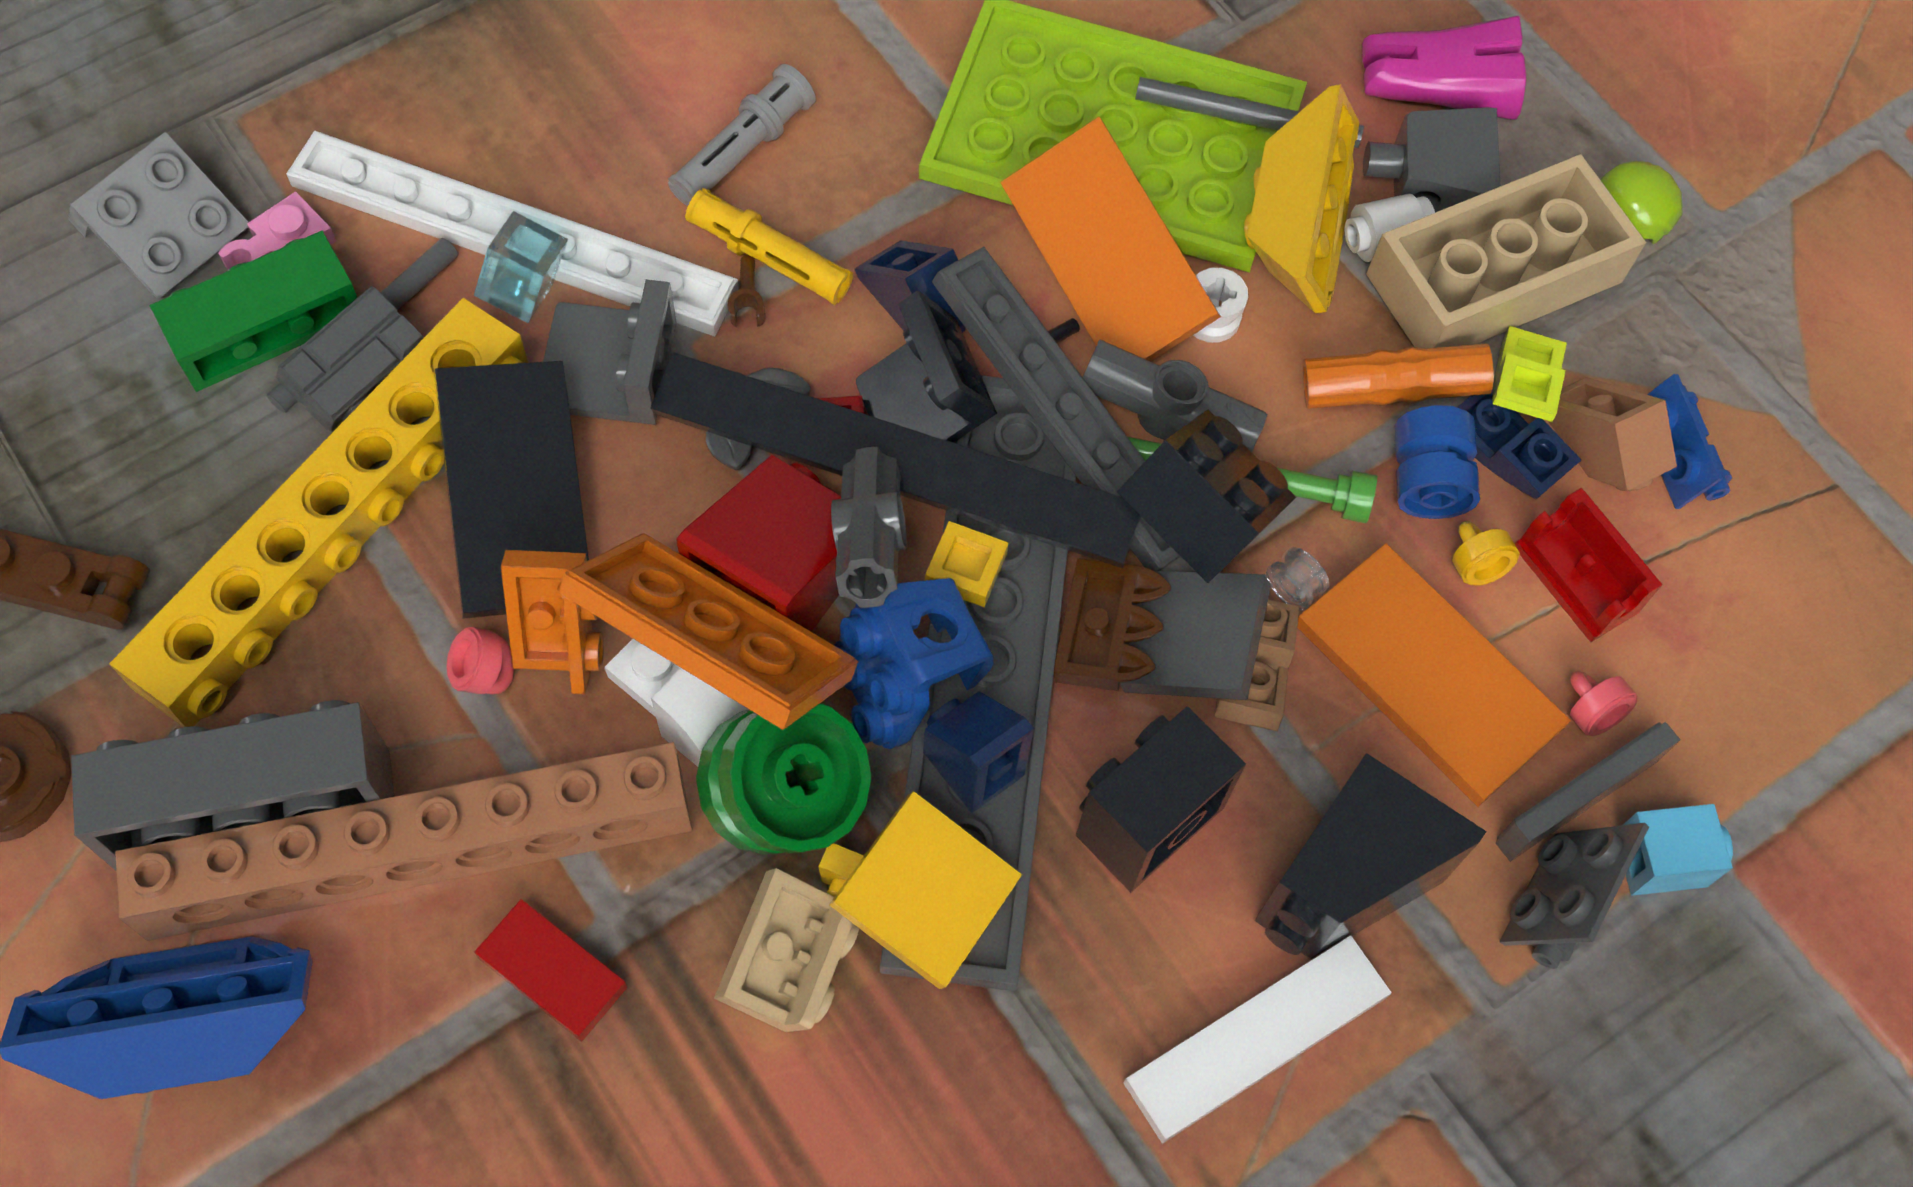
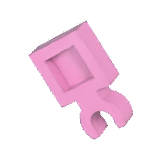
(274, 229)

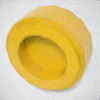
(1484, 554)

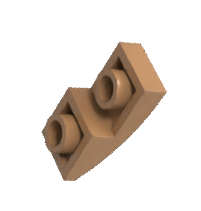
(1270, 673)

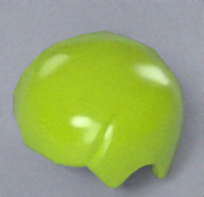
(1646, 197)

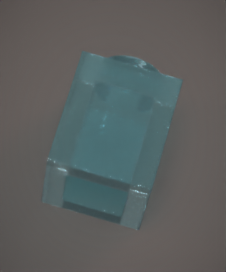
(520, 266)

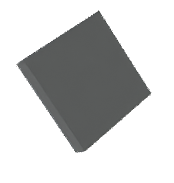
(1206, 636)

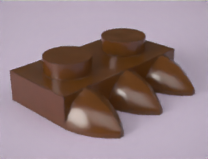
(1102, 622)

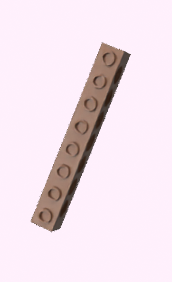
(401, 842)

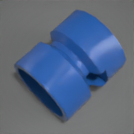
(1436, 462)

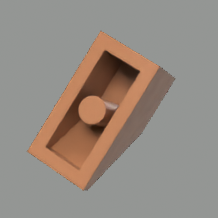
(1616, 433)

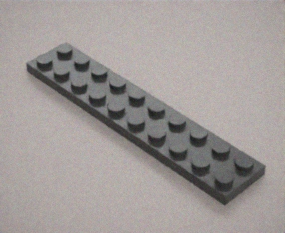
(1022, 635)

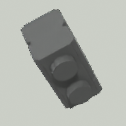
(348, 358)

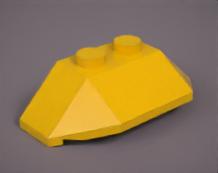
(1305, 198)

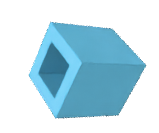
(1680, 850)

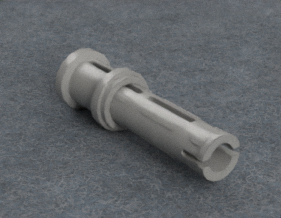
(759, 120)

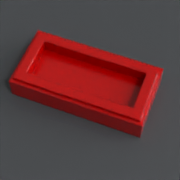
(551, 970)

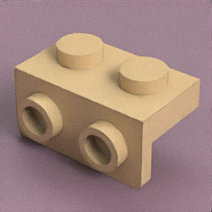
(787, 954)

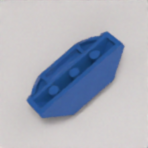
(161, 1017)

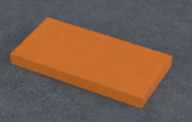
(1109, 245)
(710, 629)
(1432, 674)

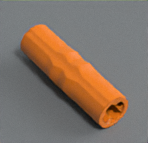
(1398, 376)

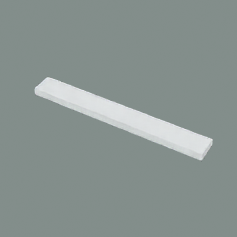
(475, 216)

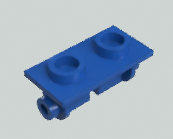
(1697, 462)

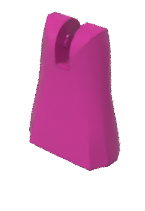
(1450, 67)

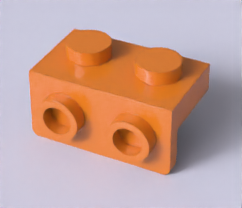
(544, 625)

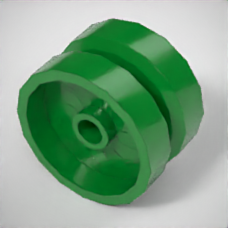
(786, 786)

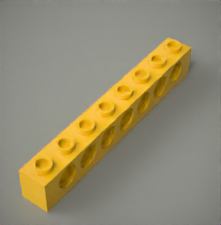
(294, 519)

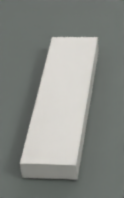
(1256, 1039)

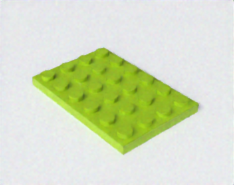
(1046, 75)

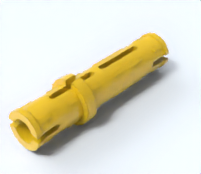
(748, 234)

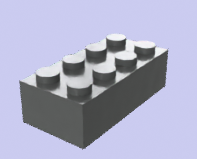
(227, 777)

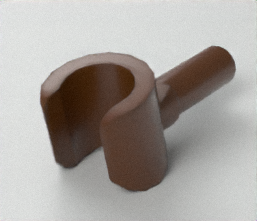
(746, 294)

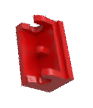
(1587, 565)

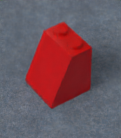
(771, 540)

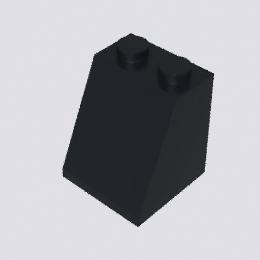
(1365, 860)

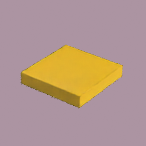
(926, 890)

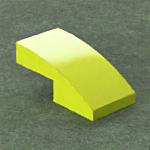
(1529, 374)

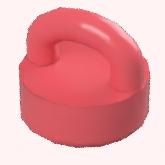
(479, 662)
(1600, 704)

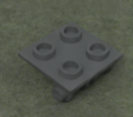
(1572, 890)

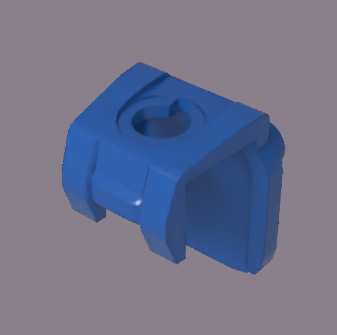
(899, 667)

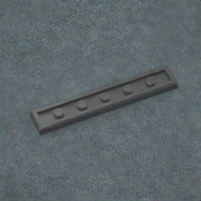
(1047, 385)

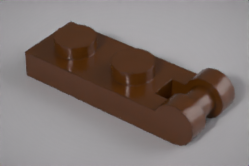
(65, 579)

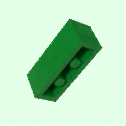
(254, 310)

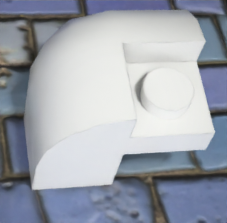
(682, 703)

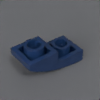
(1518, 452)

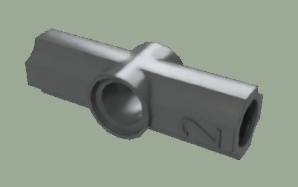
(1165, 394)
(869, 528)

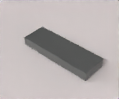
(1586, 790)

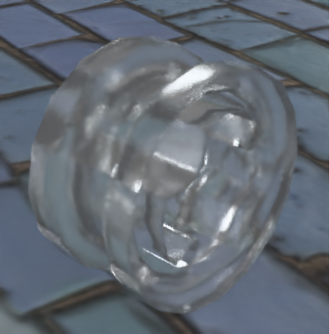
(1297, 578)

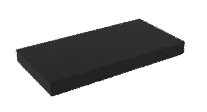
(507, 471)

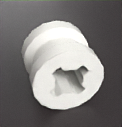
(1232, 291)

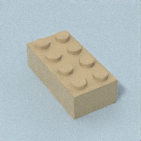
(1505, 257)

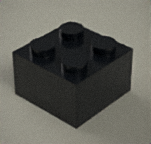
(1207, 493)
(1157, 796)

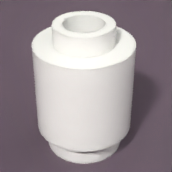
(1377, 217)

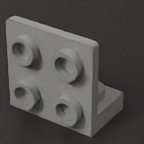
(159, 215)

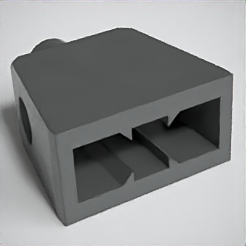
(1440, 155)

